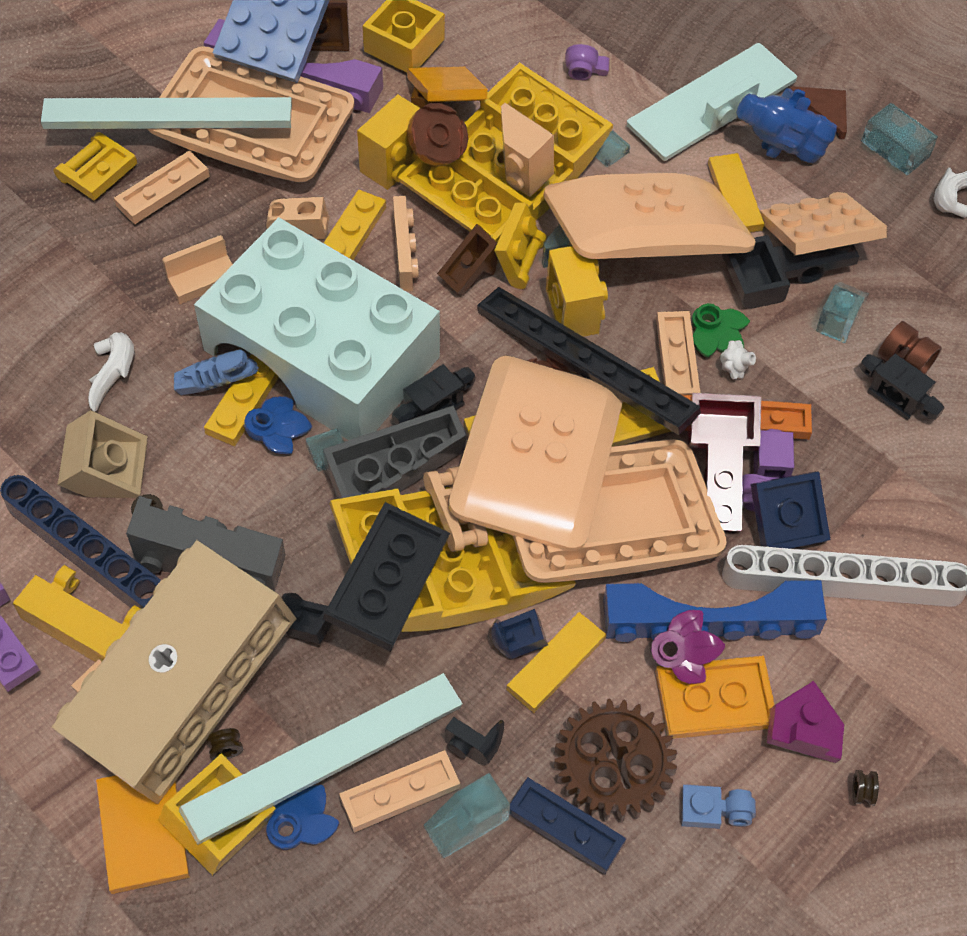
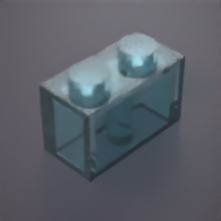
(899, 138)

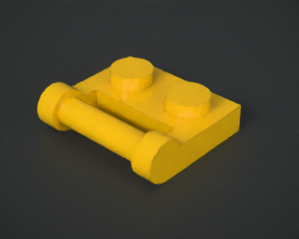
(99, 172)
(519, 245)

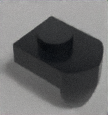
(309, 619)
(469, 743)

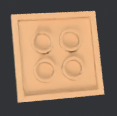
(822, 223)

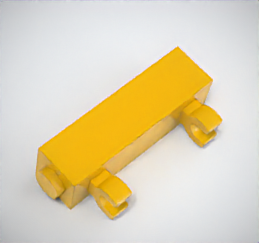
(66, 617)

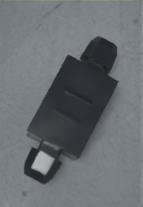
(901, 386)
(434, 392)

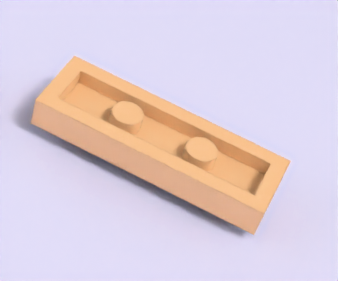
(161, 187)
(405, 243)
(677, 352)
(399, 791)

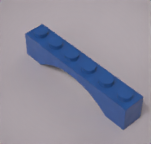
(790, 609)

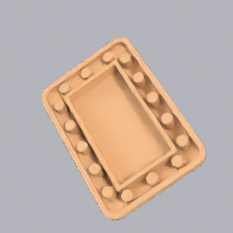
(279, 152)
(646, 216)
(536, 454)
(646, 518)

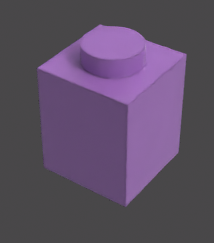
(775, 454)

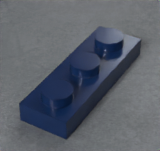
(566, 825)

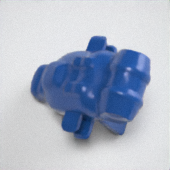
(787, 124)

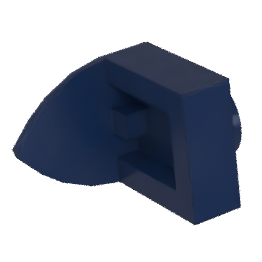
(518, 634)

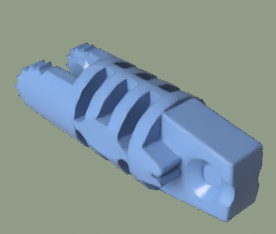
(214, 372)

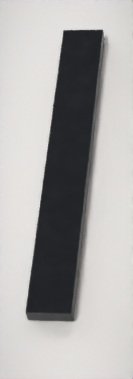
(590, 360)

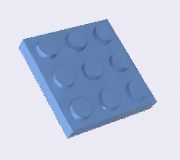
(270, 35)

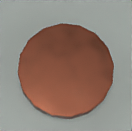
(437, 134)

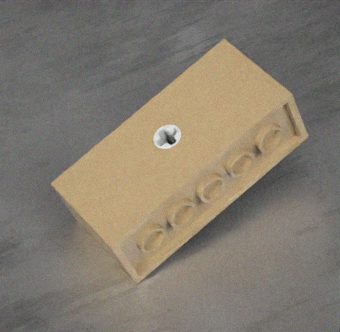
(175, 671)

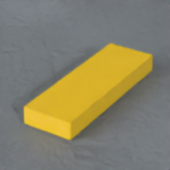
(734, 186)
(556, 662)

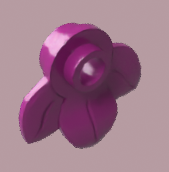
(692, 647)

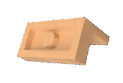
(196, 268)

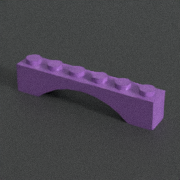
(354, 76)

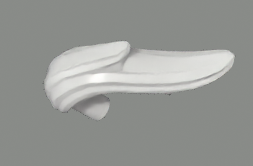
(946, 193)
(117, 365)

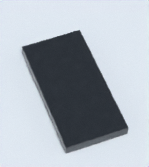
(386, 577)

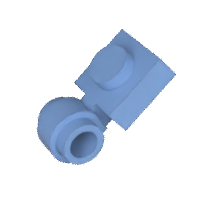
(704, 807)

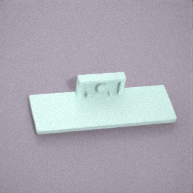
(709, 101)

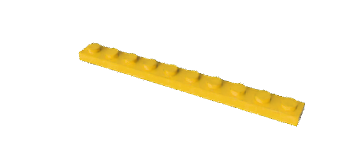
(249, 393)

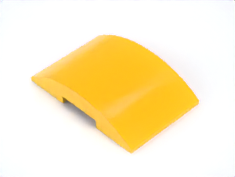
(476, 185)
(464, 583)

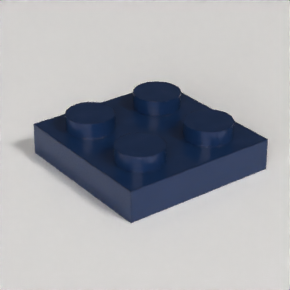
(790, 511)

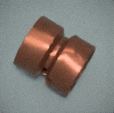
(922, 351)

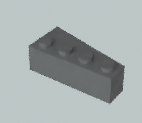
(395, 454)
(162, 536)

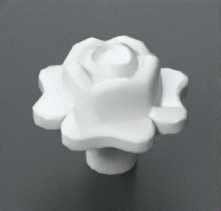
(736, 359)

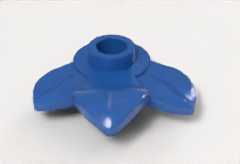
(279, 426)
(305, 815)

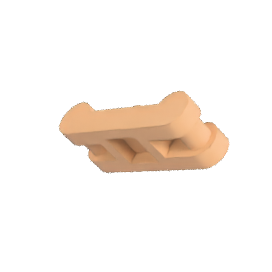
(457, 540)

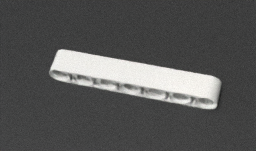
(860, 567)

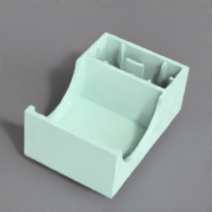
(323, 326)

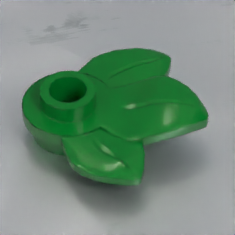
(717, 333)

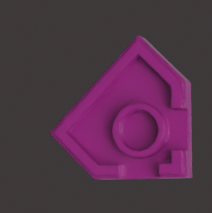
(807, 725)

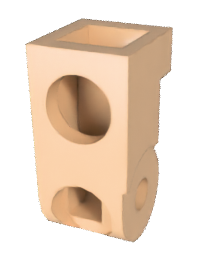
(304, 213)

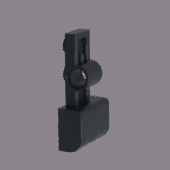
(764, 272)

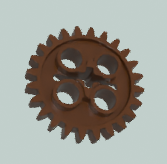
(646, 750)

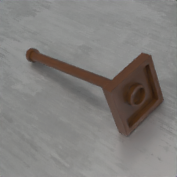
(334, 28)

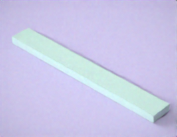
(166, 113)
(318, 759)

